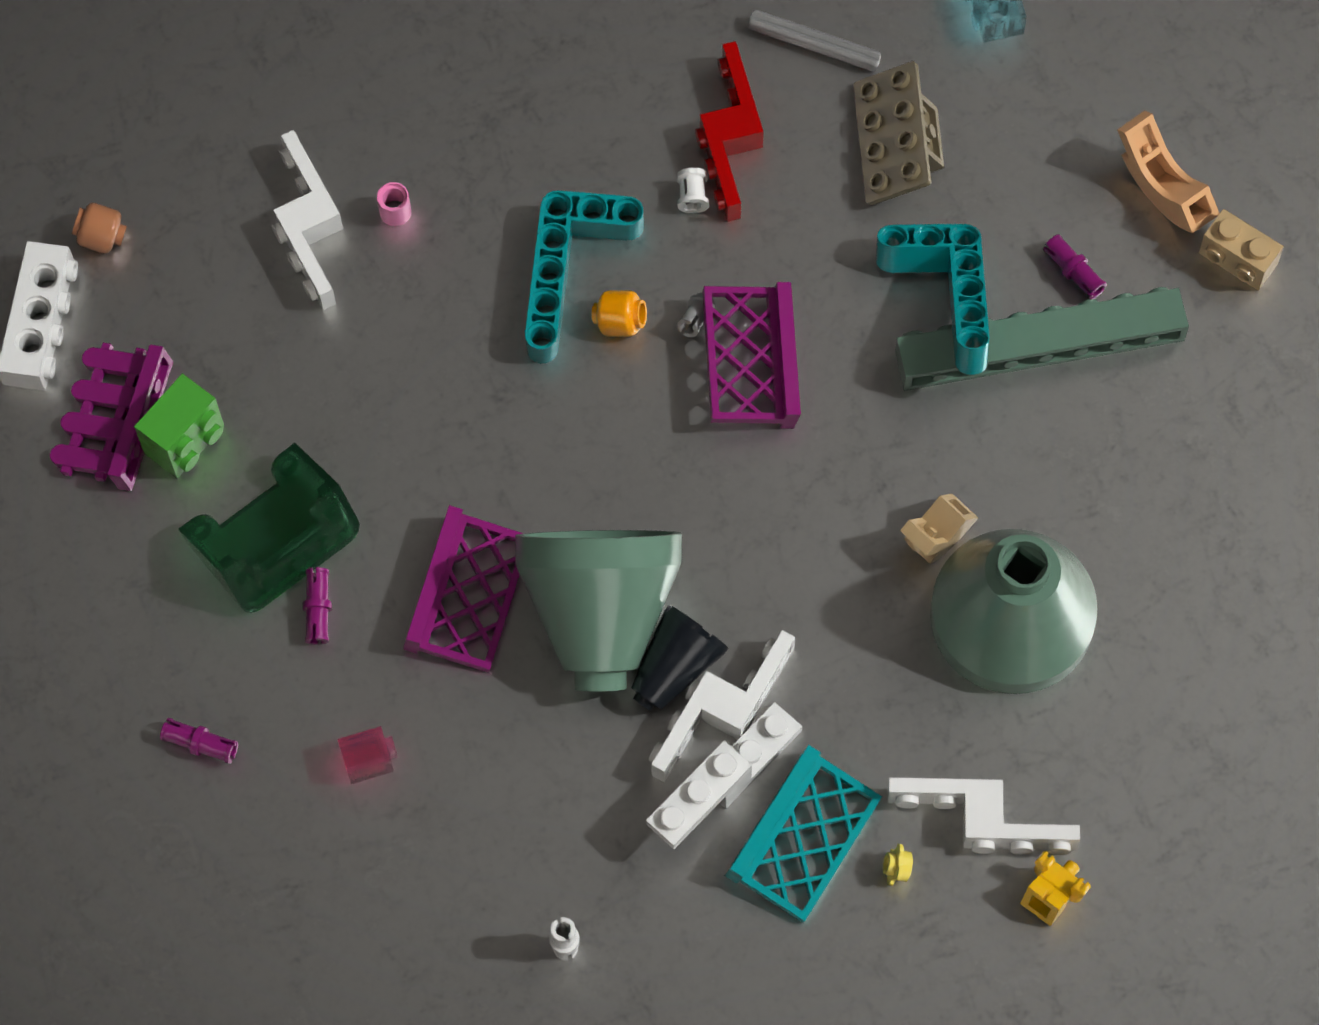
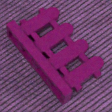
(122, 453)

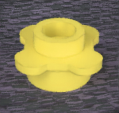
(897, 865)

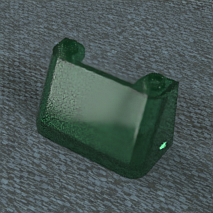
(277, 534)

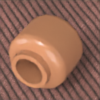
(98, 228)

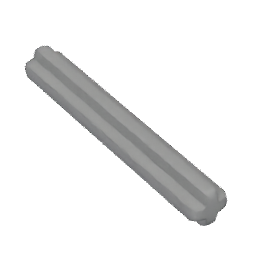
(814, 40)

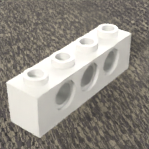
(39, 264)

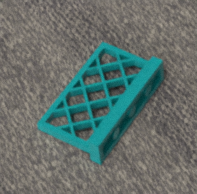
(776, 816)

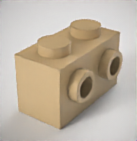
(1241, 249)

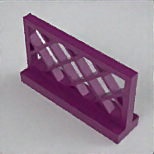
(781, 360)
(436, 582)

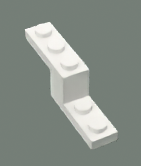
(306, 220)
(721, 705)
(723, 775)
(983, 815)

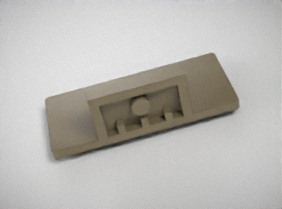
(896, 133)

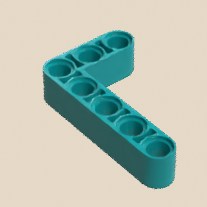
(950, 250)
(556, 259)

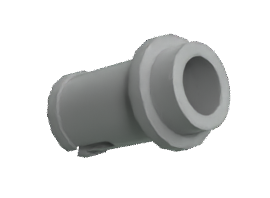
(693, 316)

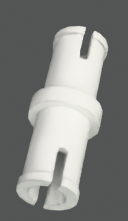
(564, 938)

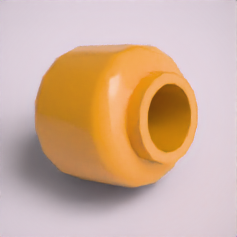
(619, 313)

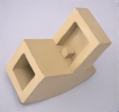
(939, 527)

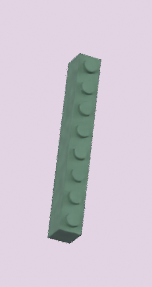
(1049, 337)

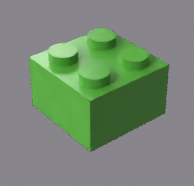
(180, 426)

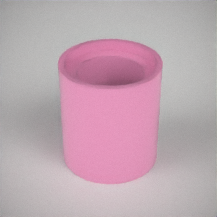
(394, 192)

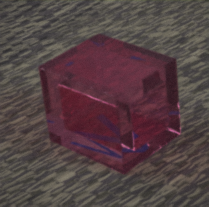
(367, 754)

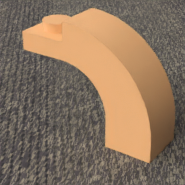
(1161, 179)

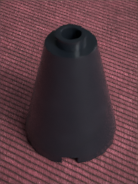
(674, 659)

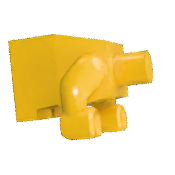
(1053, 888)

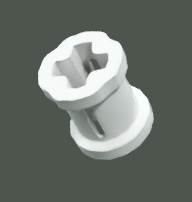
(692, 188)

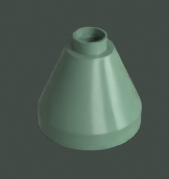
(599, 596)
(1013, 611)

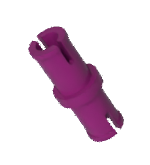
(1075, 266)
(317, 606)
(199, 740)

